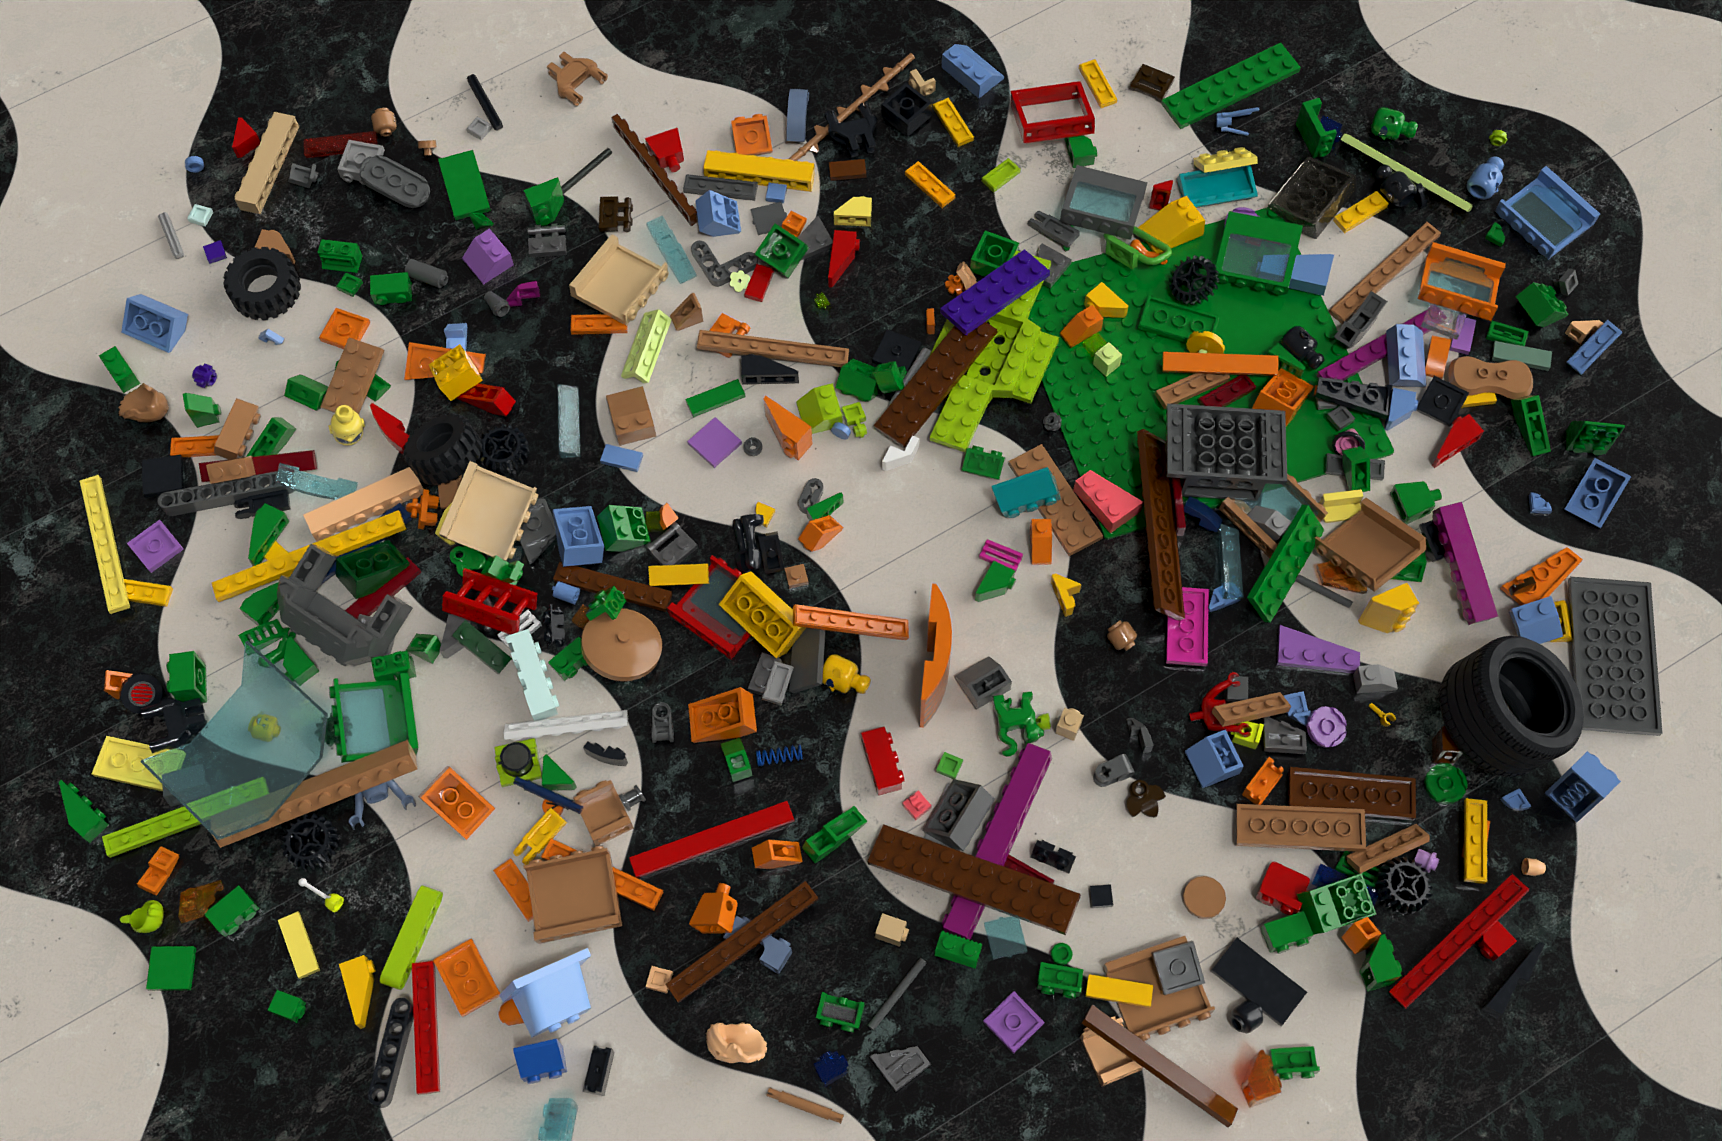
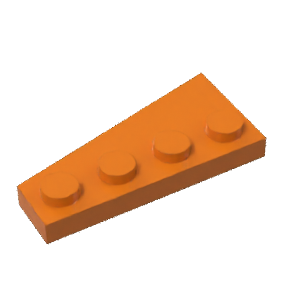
(1546, 575)

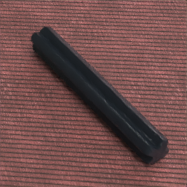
(484, 102)

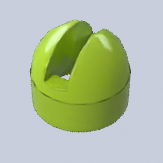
(1044, 721)

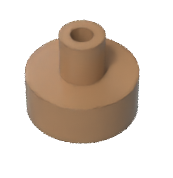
(427, 145)

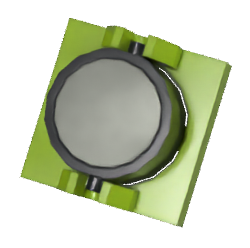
(518, 760)

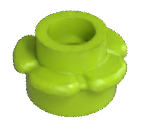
(1498, 137)

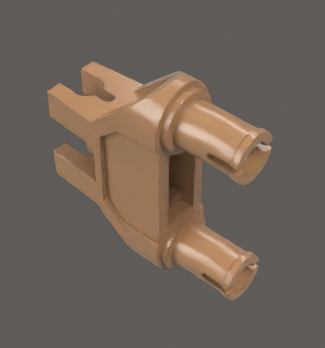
(573, 74)

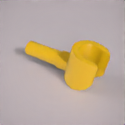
(1382, 715)

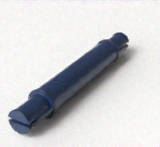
(548, 795)

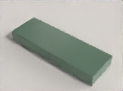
(1531, 357)

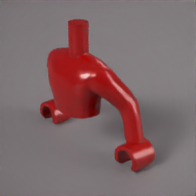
(1208, 704)

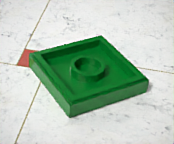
(171, 968)

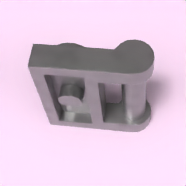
(676, 550)

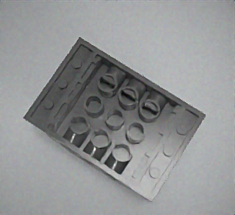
(1225, 450)

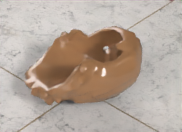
(144, 405)

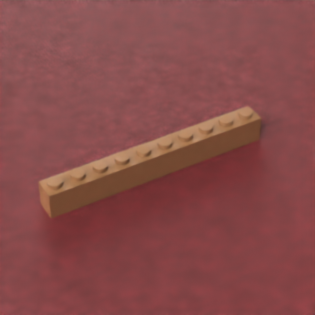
(337, 785)

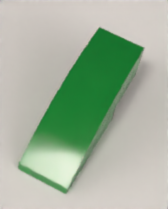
(834, 834)

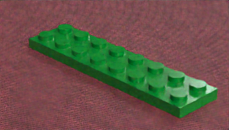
(1230, 85)

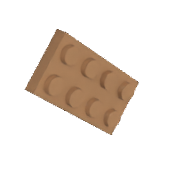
(352, 376)

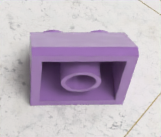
(487, 256)

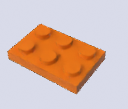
(467, 977)

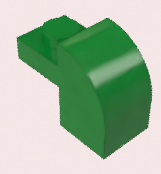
(890, 377)
(503, 570)

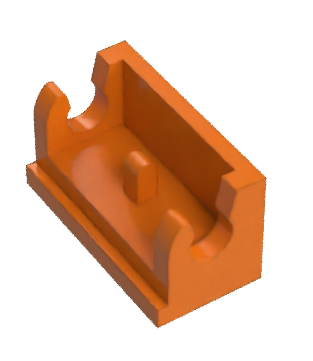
(1263, 782)

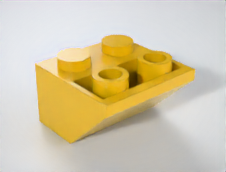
(455, 372)

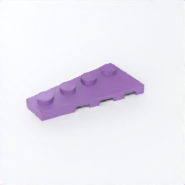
(1310, 652)

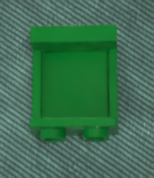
(1316, 138)

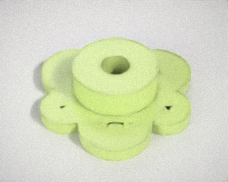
(745, 278)

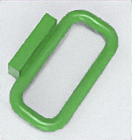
(1130, 256)

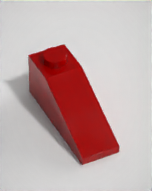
(843, 252)
(489, 398)
(1462, 435)

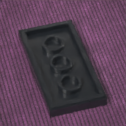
(1259, 981)

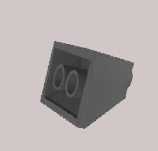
(959, 814)

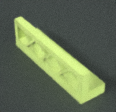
(648, 346)

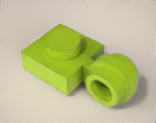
(855, 415)

